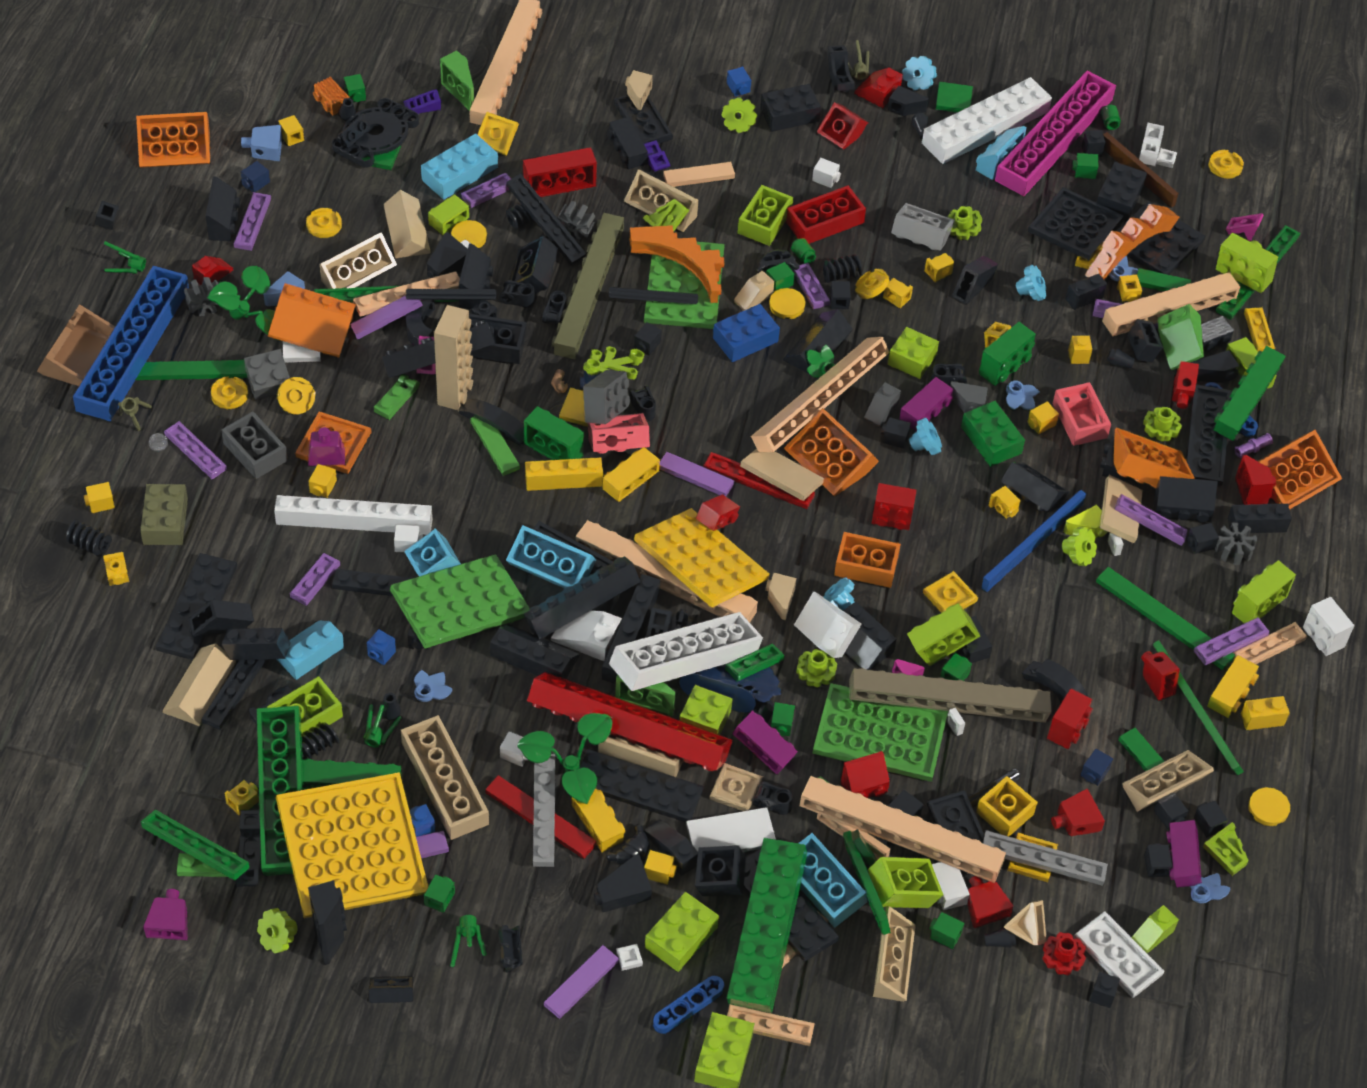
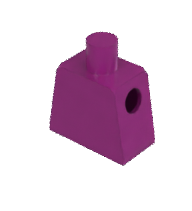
(326, 448)
(167, 917)

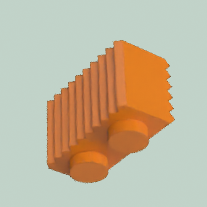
(330, 95)

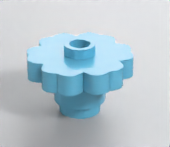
(919, 73)
(1032, 283)
(926, 437)
(840, 594)

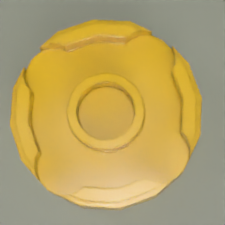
(1226, 164)
(323, 223)
(471, 231)
(872, 284)
(787, 303)
(229, 392)
(296, 395)
(1269, 806)

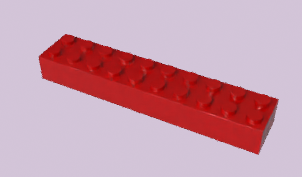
(631, 721)

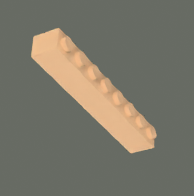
(1198, 294)

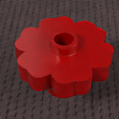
(1064, 953)

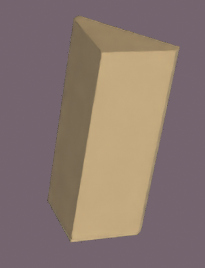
(651, 193)
(406, 225)
(357, 264)
(200, 684)
(640, 755)
(1166, 779)
(894, 958)

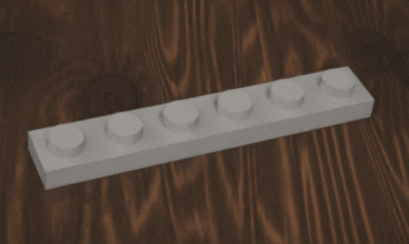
(544, 813)
(1048, 858)

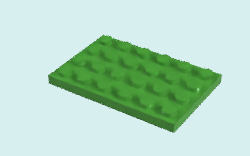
(674, 277)
(459, 601)
(861, 728)

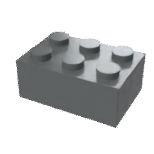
(606, 396)
(254, 445)

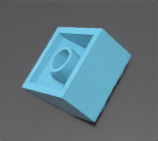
(431, 554)

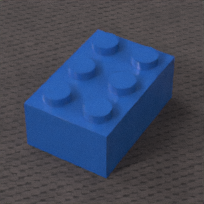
(746, 332)

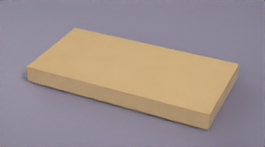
(782, 473)
(1113, 520)

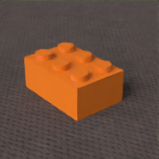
(867, 559)

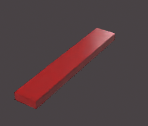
(733, 470)
(524, 807)

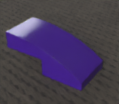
(656, 158)

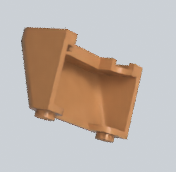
(76, 347)

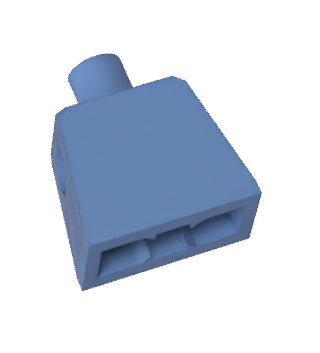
(265, 142)

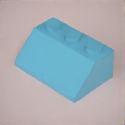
(998, 151)
(312, 648)

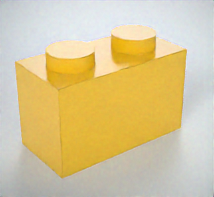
(1264, 713)

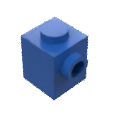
(738, 81)
(381, 647)
(422, 820)

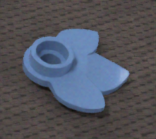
(1122, 269)
(1020, 395)
(433, 685)
(1209, 889)

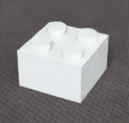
(1328, 626)

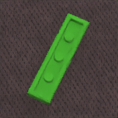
(496, 446)

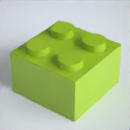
(913, 352)
(707, 710)

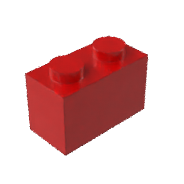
(718, 512)

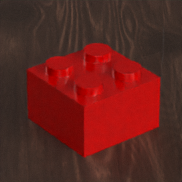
(894, 506)
(1070, 719)

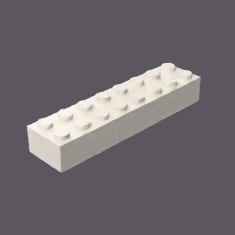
(986, 120)
(684, 651)

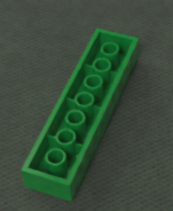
(279, 773)
(767, 925)

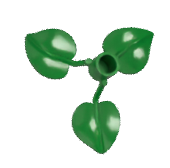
(226, 297)
(576, 781)

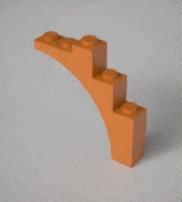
(1119, 244)
(685, 251)

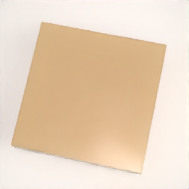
(735, 787)

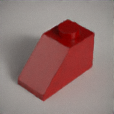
(210, 267)

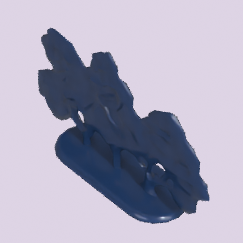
(721, 682)

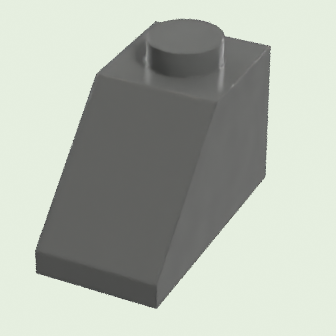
(968, 396)
(882, 405)

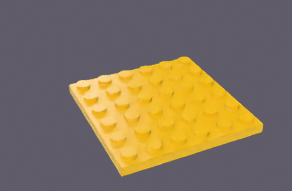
(356, 837)

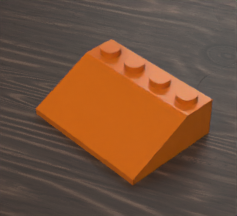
(173, 139)
(311, 320)
(831, 453)
(1147, 459)
(1301, 469)

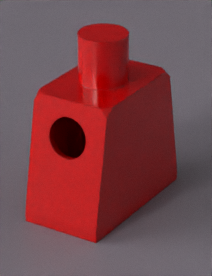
(1185, 384)
(1160, 674)
(1079, 815)
(987, 902)

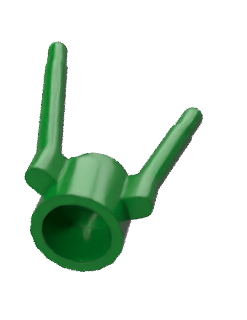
(135, 261)
(374, 735)
(468, 928)

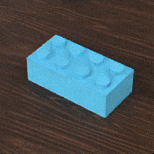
(459, 166)
(549, 558)
(829, 884)

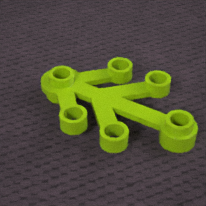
(594, 366)

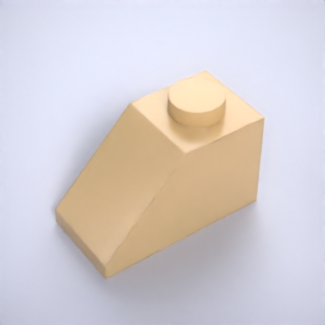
(638, 87)
(755, 291)
(781, 593)

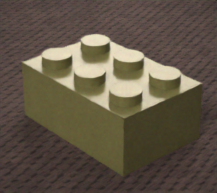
(164, 514)

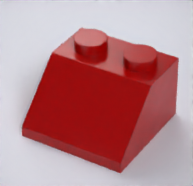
(880, 86)
(842, 126)
(1254, 481)
(866, 775)

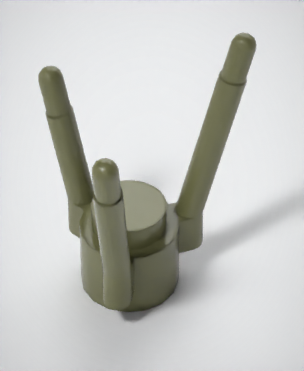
(860, 69)
(130, 407)

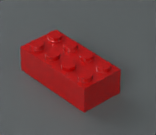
(561, 172)
(826, 215)

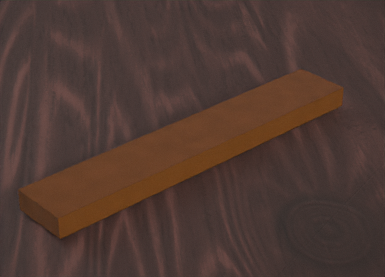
(1152, 182)

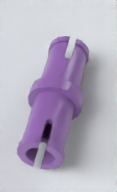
(1253, 445)

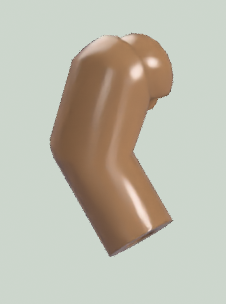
(557, 381)

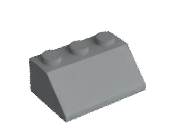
(922, 226)

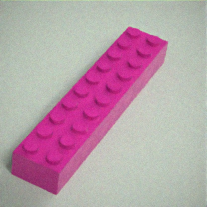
(1055, 133)

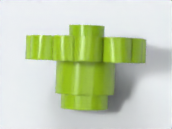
(731, 111)
(966, 222)
(1162, 424)
(1080, 546)
(816, 668)
(276, 930)

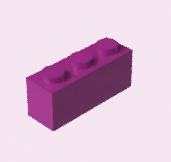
(927, 403)
(765, 742)
(1184, 853)

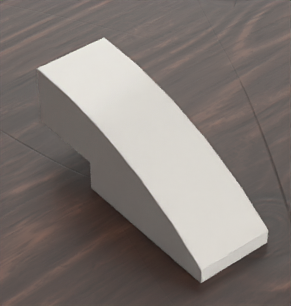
(1151, 144)

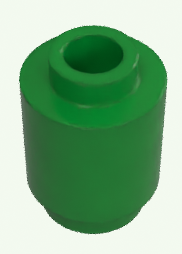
(1110, 117)
(803, 251)

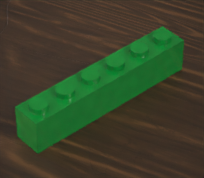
(1249, 393)
(329, 772)

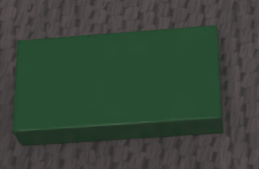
(863, 848)

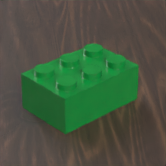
(1007, 354)
(992, 433)
(552, 436)

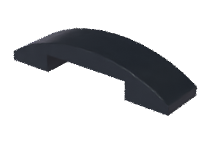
(495, 417)
(250, 847)

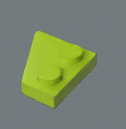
(668, 215)
(1227, 849)

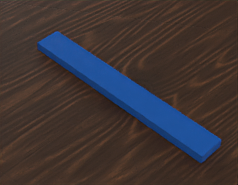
(1033, 541)

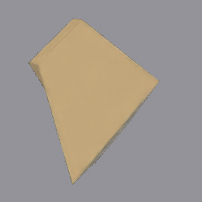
(1029, 923)

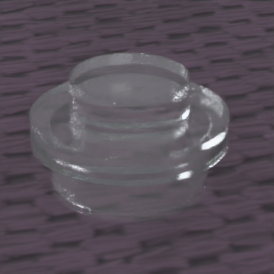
(158, 442)

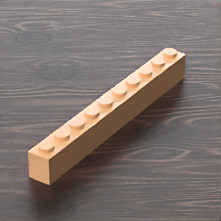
(506, 60)
(820, 394)
(615, 546)
(902, 829)

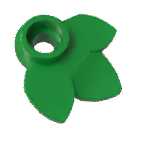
(820, 361)

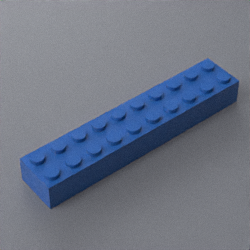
(130, 343)

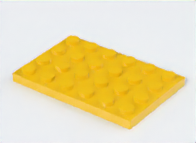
(701, 558)

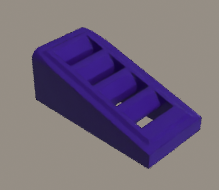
(429, 102)

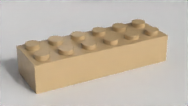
(453, 357)
(445, 777)

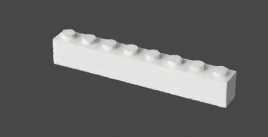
(351, 514)

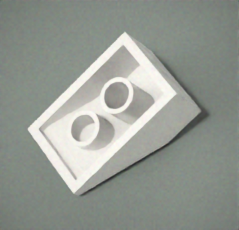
(827, 625)
(589, 633)

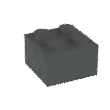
(266, 373)

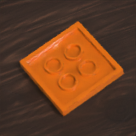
(352, 435)

